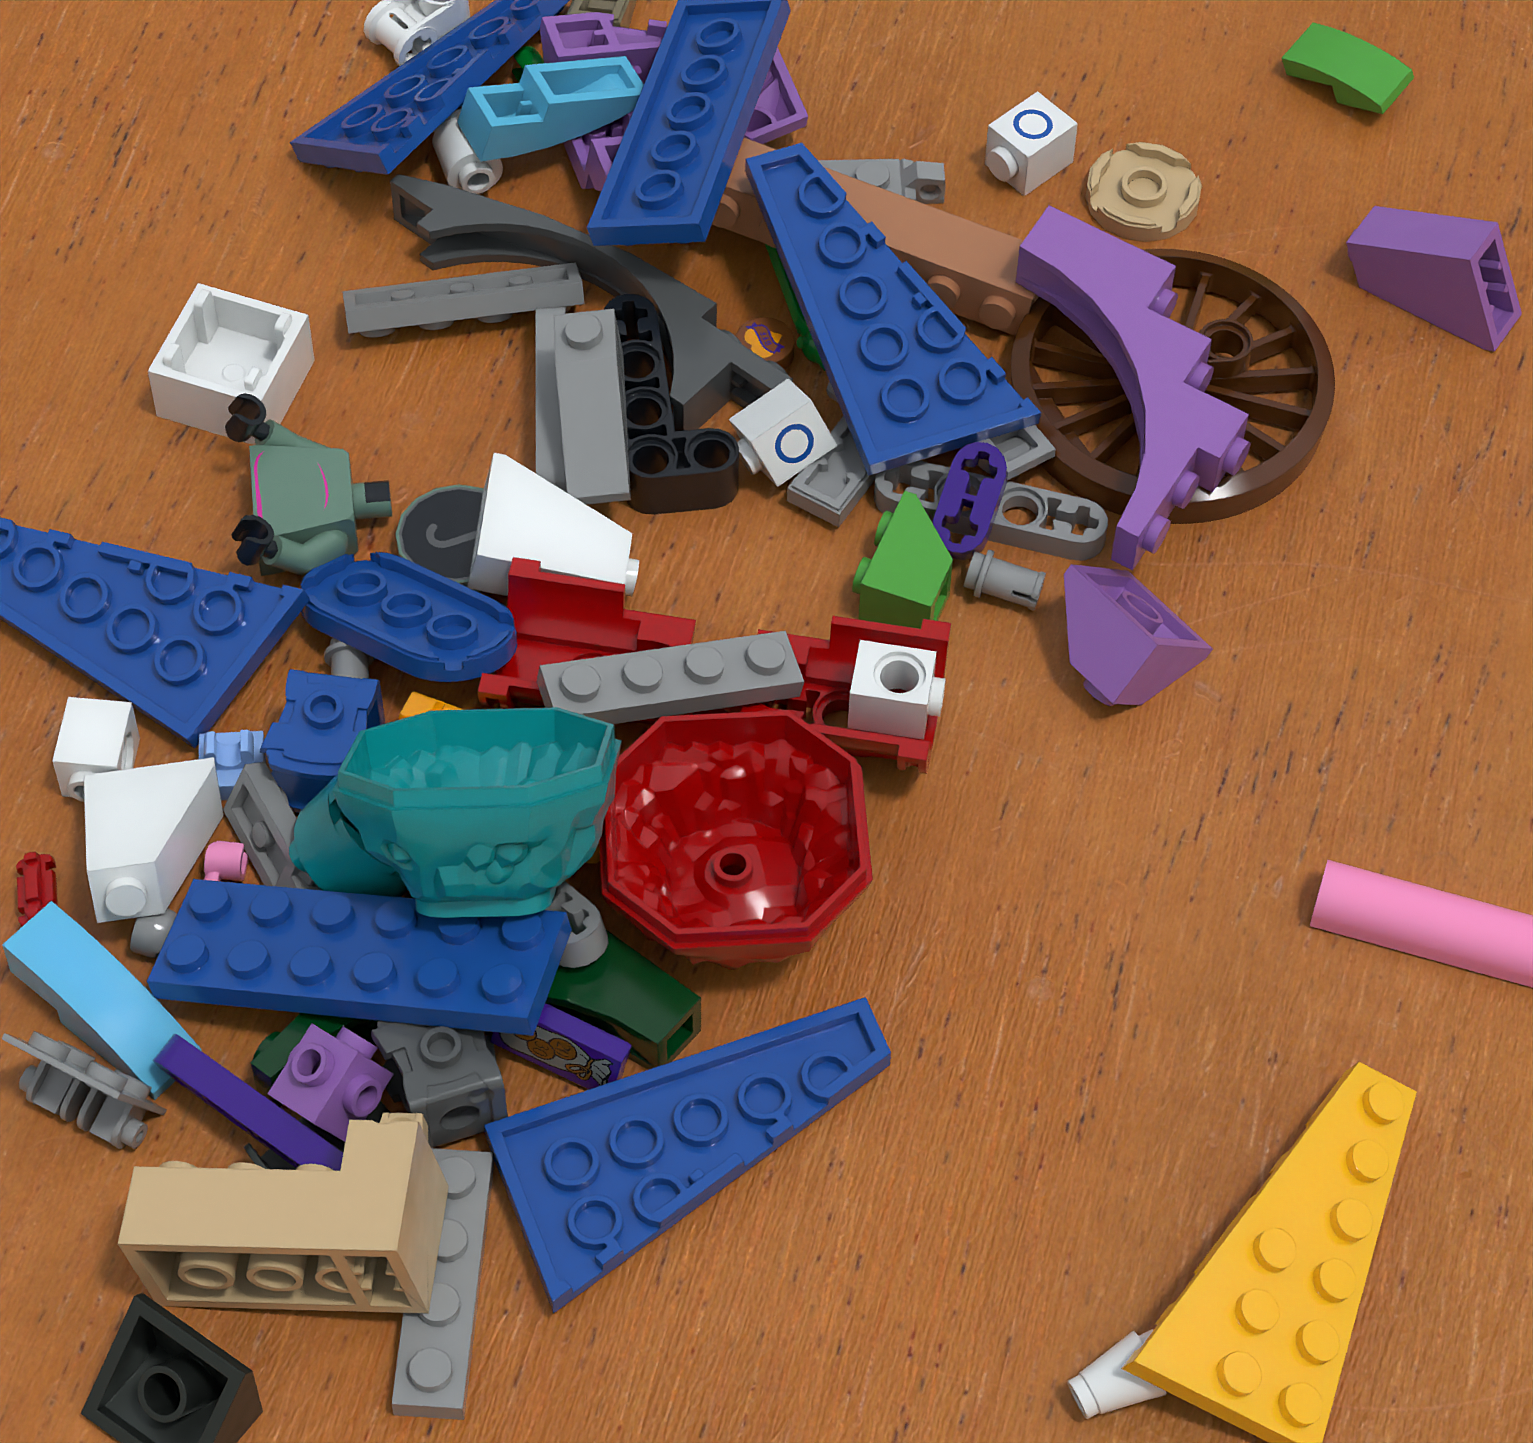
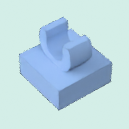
(231, 753)

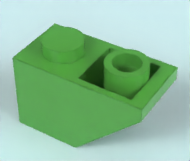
(908, 571)

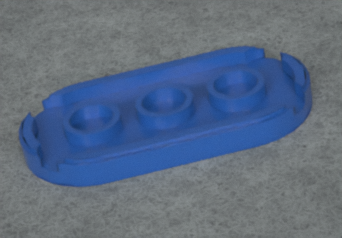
(409, 617)

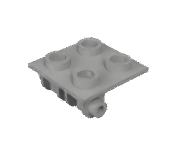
(79, 1088)

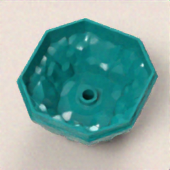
(481, 804)

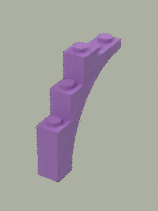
(1125, 307)

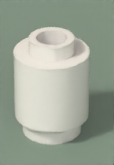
(460, 161)

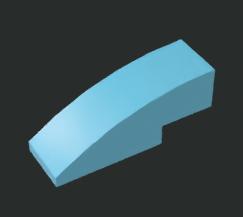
(548, 106)
(94, 995)

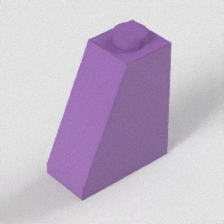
(1438, 270)

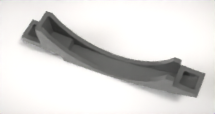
(704, 362)

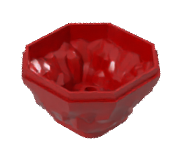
(735, 836)

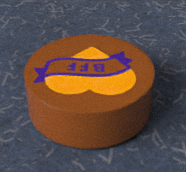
(768, 339)

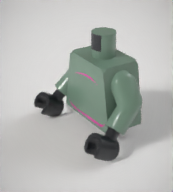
(299, 496)

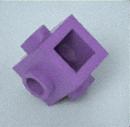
(331, 1080)

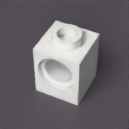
(894, 667)
(93, 740)

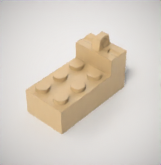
(295, 1235)

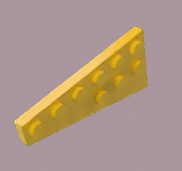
(1281, 1288)

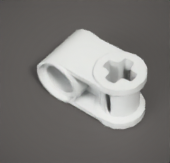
(414, 24)

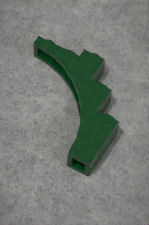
(614, 993)

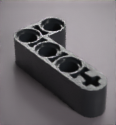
(666, 466)

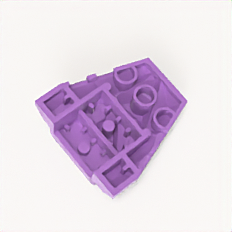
(595, 37)

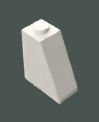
(543, 523)
(147, 833)

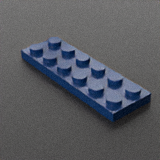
(688, 123)
(358, 958)

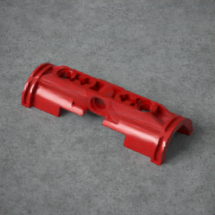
(587, 618)

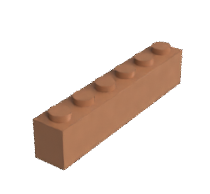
(959, 259)

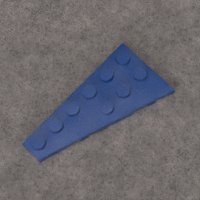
(409, 103)
(883, 335)
(143, 622)
(642, 1152)

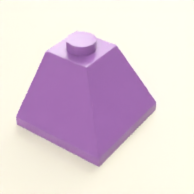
(1125, 636)

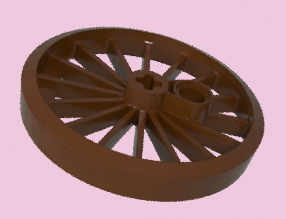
(1110, 488)

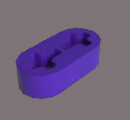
(983, 505)

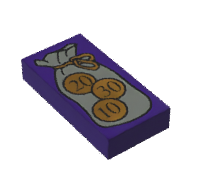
(570, 1048)

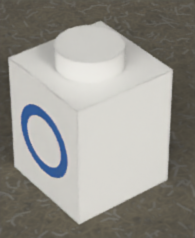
(1030, 143)
(781, 433)

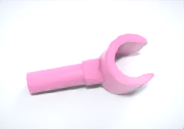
(225, 861)

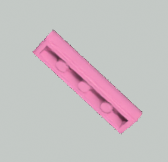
(1425, 922)

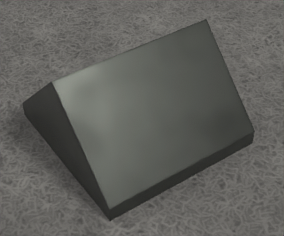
(170, 1384)

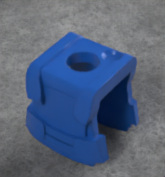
(318, 730)

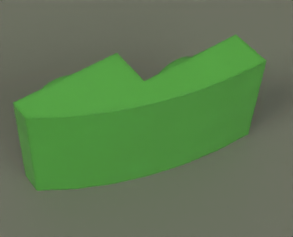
(1354, 68)

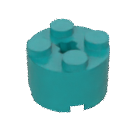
(334, 853)

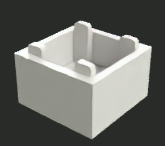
(229, 349)

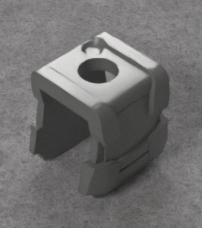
(444, 1076)

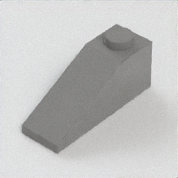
(592, 405)

